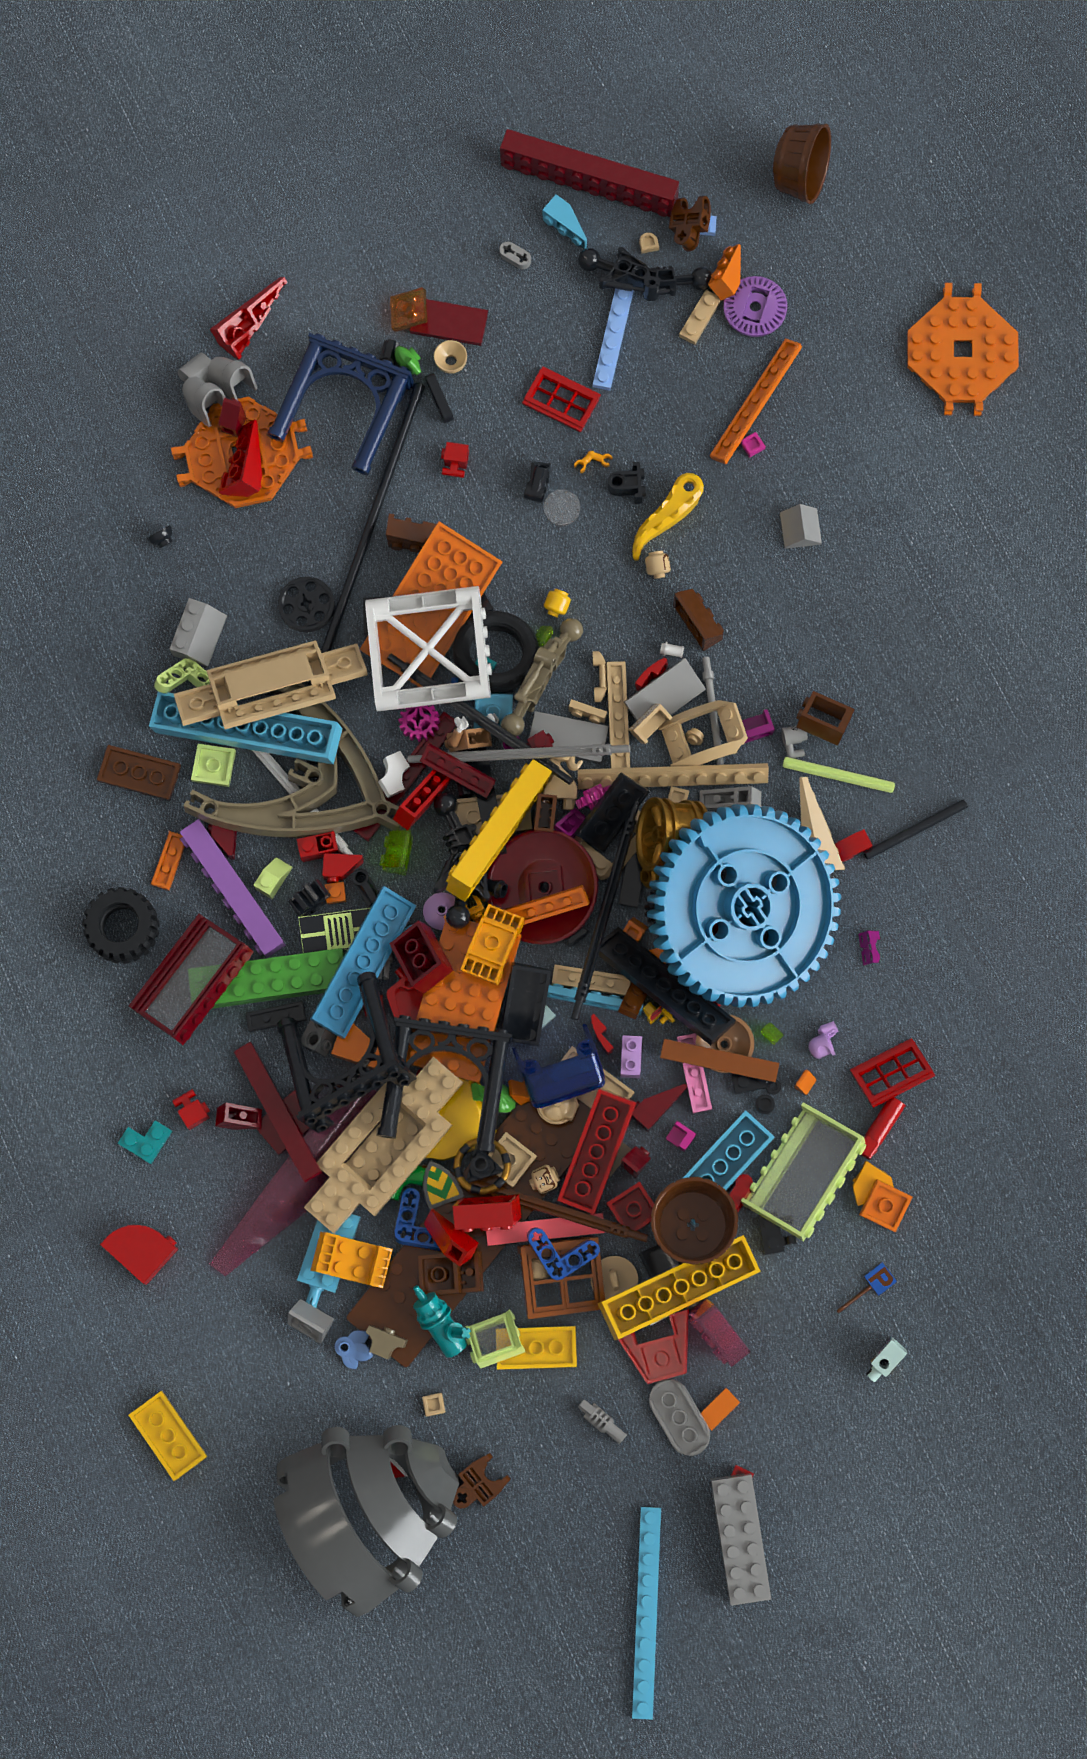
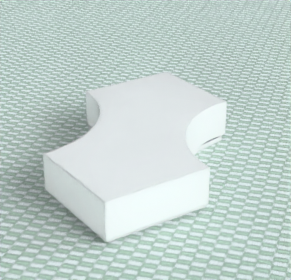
(395, 767)

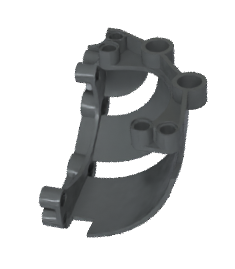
(322, 1534)

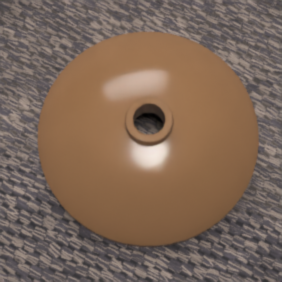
(738, 1037)

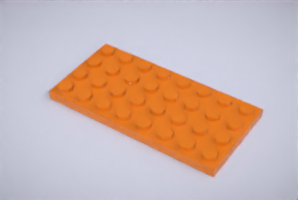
(442, 564)
(461, 1000)

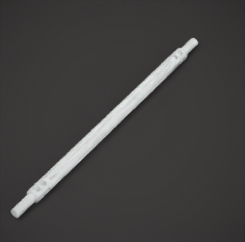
(291, 787)

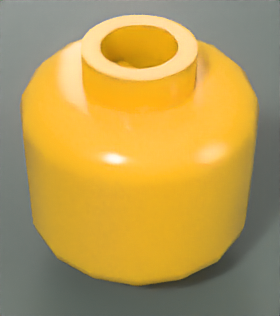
(557, 602)

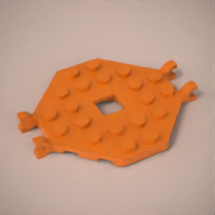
(962, 378)
(210, 451)

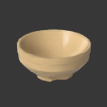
(450, 349)

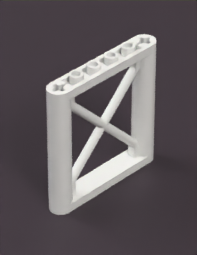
(462, 600)

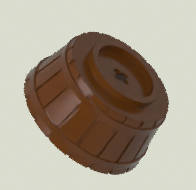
(802, 161)
(710, 1208)

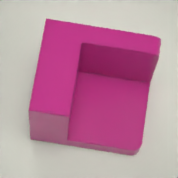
(680, 1136)

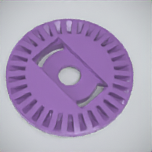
(772, 309)

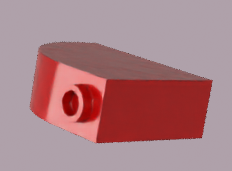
(140, 1250)

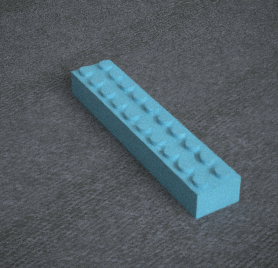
(280, 734)

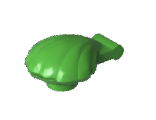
(408, 358)
(507, 1103)

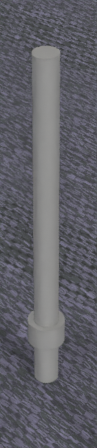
(708, 677)

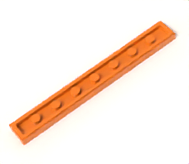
(755, 401)

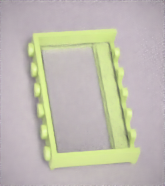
(805, 1172)

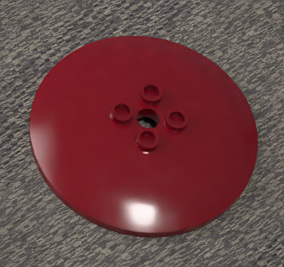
(548, 858)

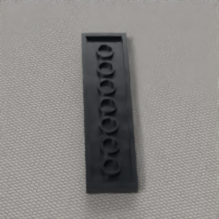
(653, 978)

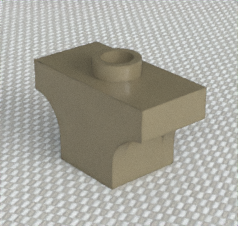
(384, 1341)

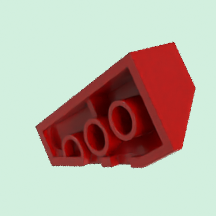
(245, 469)

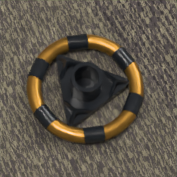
(482, 1167)

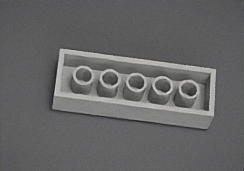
(740, 1539)

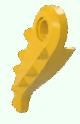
(670, 512)

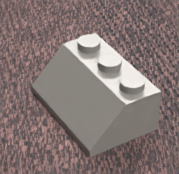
(198, 632)

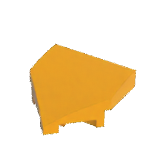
(865, 1180)

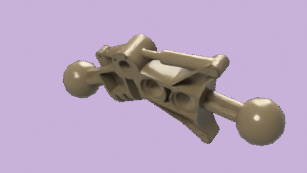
(545, 662)

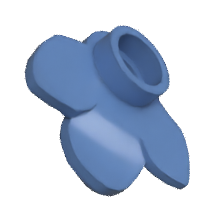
(356, 1349)

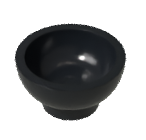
(161, 537)

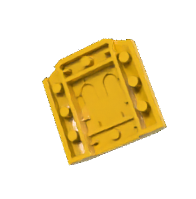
(464, 1116)

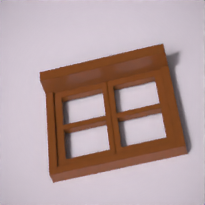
(561, 1247)

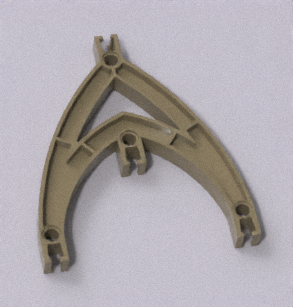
(292, 814)

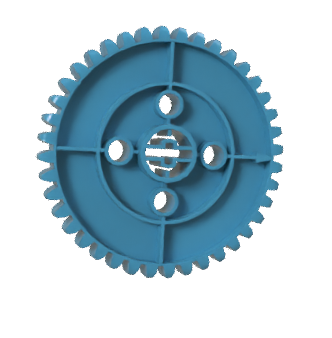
(691, 898)

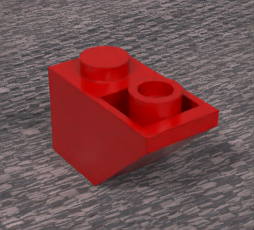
(315, 846)

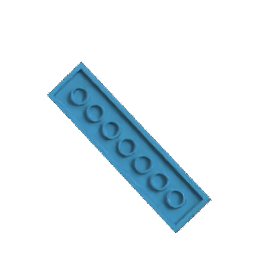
(365, 954)

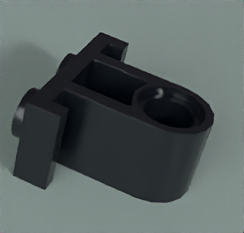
(630, 483)

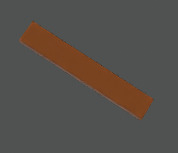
(719, 1060)

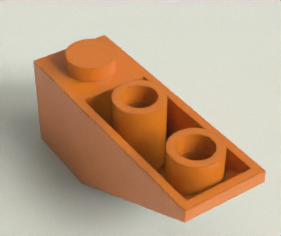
(726, 277)

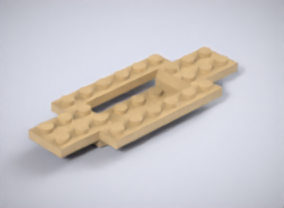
(267, 674)
(383, 1163)

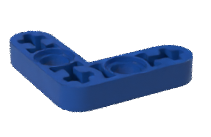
(409, 1226)
(562, 1261)

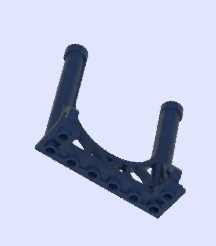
(321, 348)

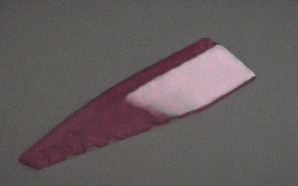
(285, 1194)

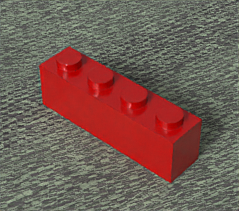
(421, 799)

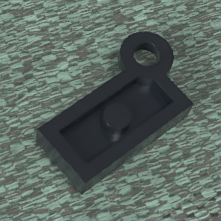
(746, 1084)

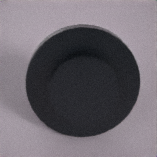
(765, 1104)

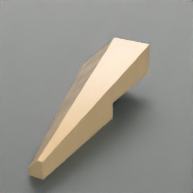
(814, 819)

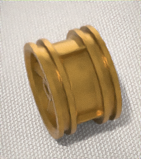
(661, 822)

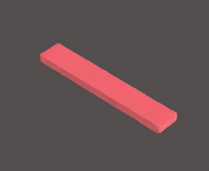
(553, 1228)

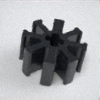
(309, 898)

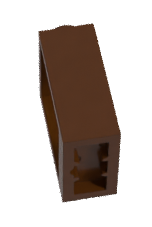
(818, 727)

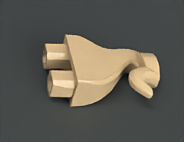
(558, 787)

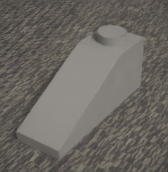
(727, 797)

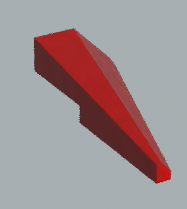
(236, 329)

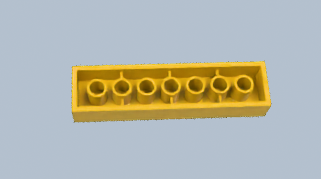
(497, 830)
(676, 1289)

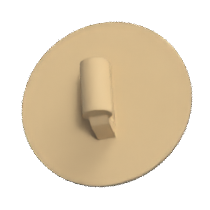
(618, 1275)

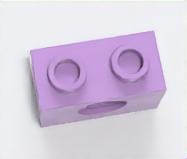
(631, 1056)

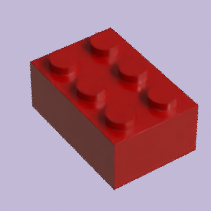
(487, 1212)

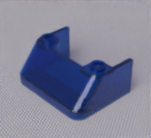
(563, 1079)

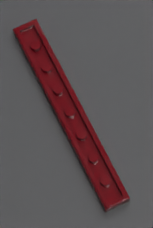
(445, 726)
(278, 1112)

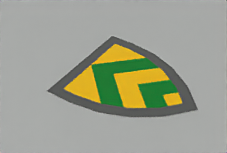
(440, 1186)

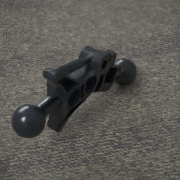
(633, 274)
(458, 840)

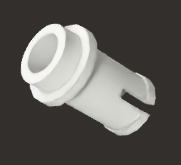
(671, 650)

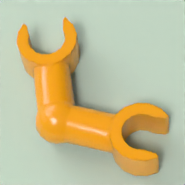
(595, 456)

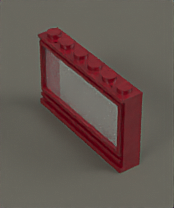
(191, 979)

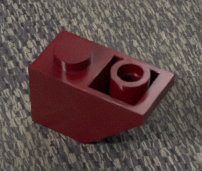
(232, 417)

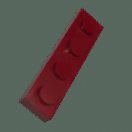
(457, 770)

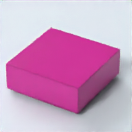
(752, 444)

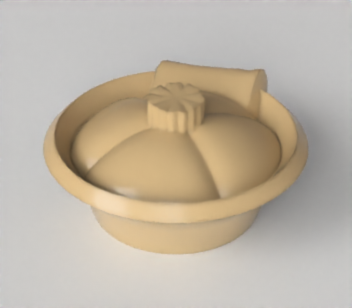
(559, 1112)

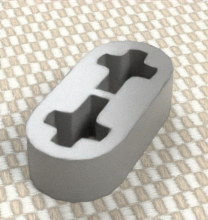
(516, 254)

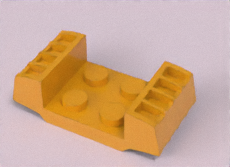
(492, 944)
(351, 1259)

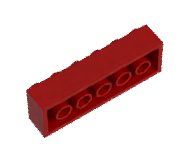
(597, 1151)

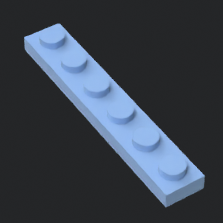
(612, 339)

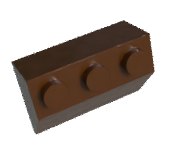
(698, 618)

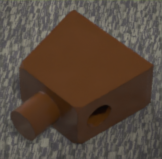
(545, 812)

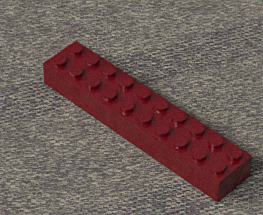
(588, 173)

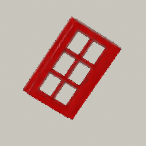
(553, 413)
(900, 1087)

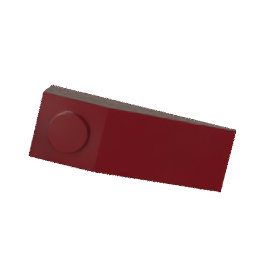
(654, 1107)
(635, 1161)

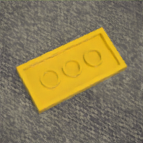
(544, 1349)
(168, 1435)

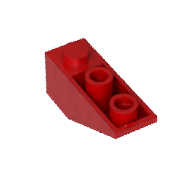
(453, 1243)

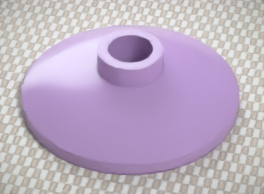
(431, 906)

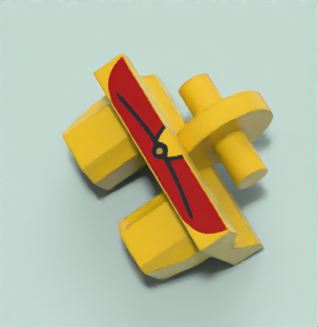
(653, 1014)

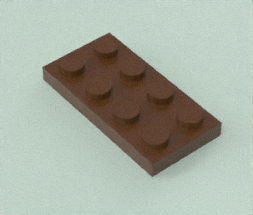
(138, 772)

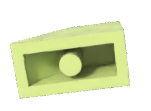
(272, 877)

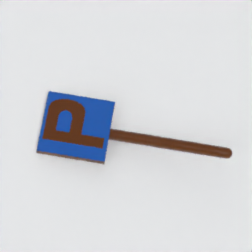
(879, 1279)

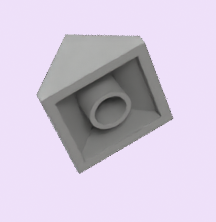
(800, 526)
(309, 1321)

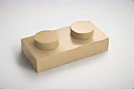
(594, 714)

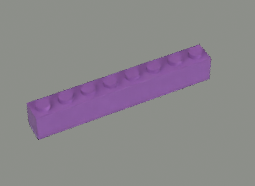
(232, 888)

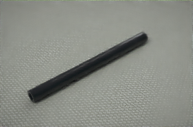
(915, 829)

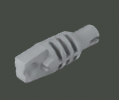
(601, 1421)

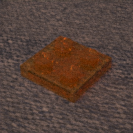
(408, 309)

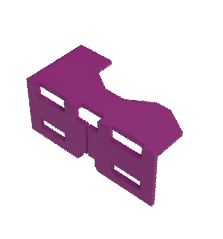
(873, 937)

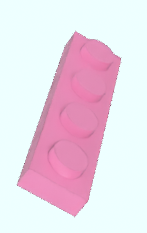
(696, 1081)

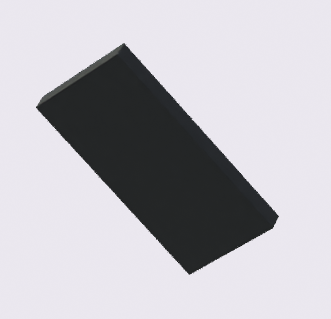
(611, 811)

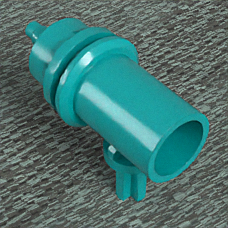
(435, 1317)

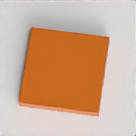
(885, 1205)

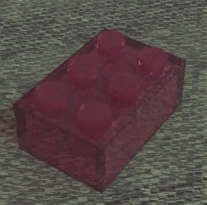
(718, 1333)

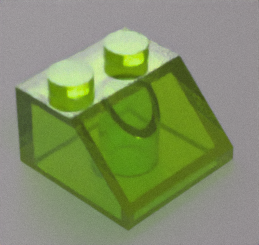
(397, 852)

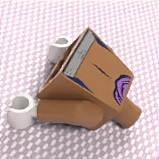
(470, 738)

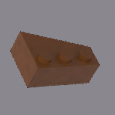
(407, 534)

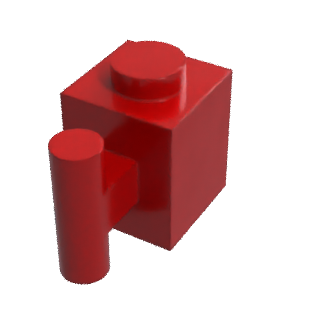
(455, 457)
(193, 1112)

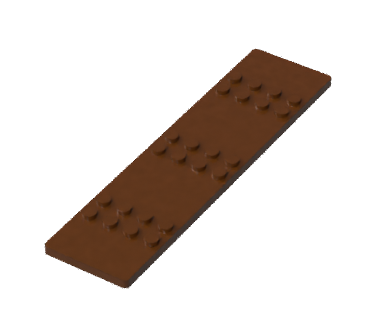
(394, 1303)

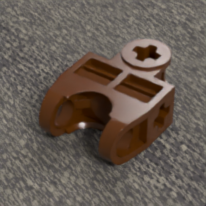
(689, 223)
(473, 1492)

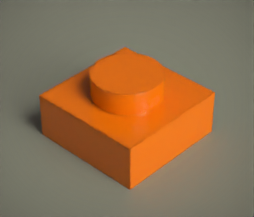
(337, 892)

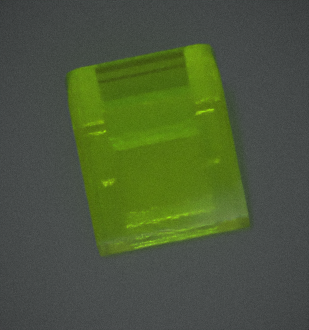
(544, 635)
(771, 1033)

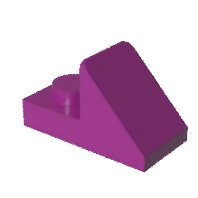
(570, 822)

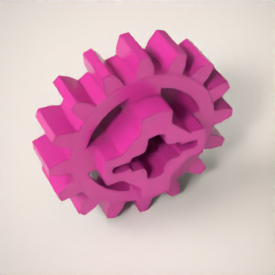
(426, 725)
(591, 797)

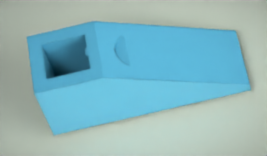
(561, 216)

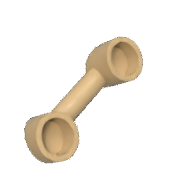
(599, 692)

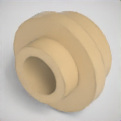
(694, 736)

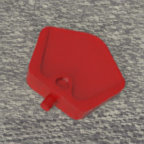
(403, 997)

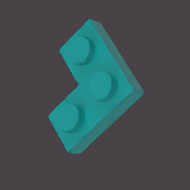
(147, 1146)

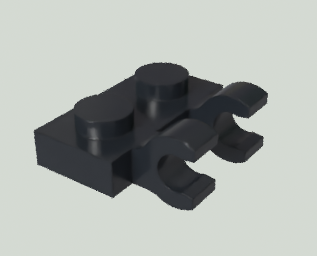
(772, 1237)

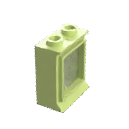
(494, 1340)

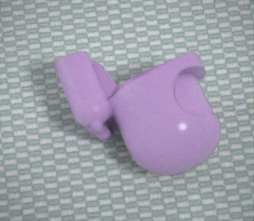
(822, 1045)

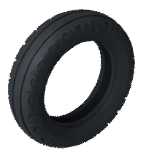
(497, 622)

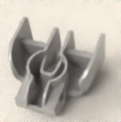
(197, 385)

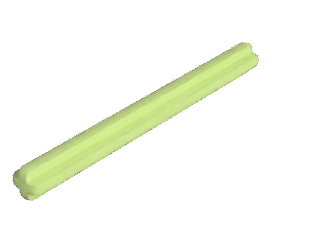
(837, 774)

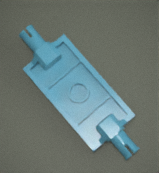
(319, 1281)

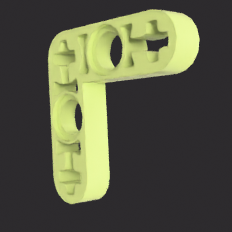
(191, 674)

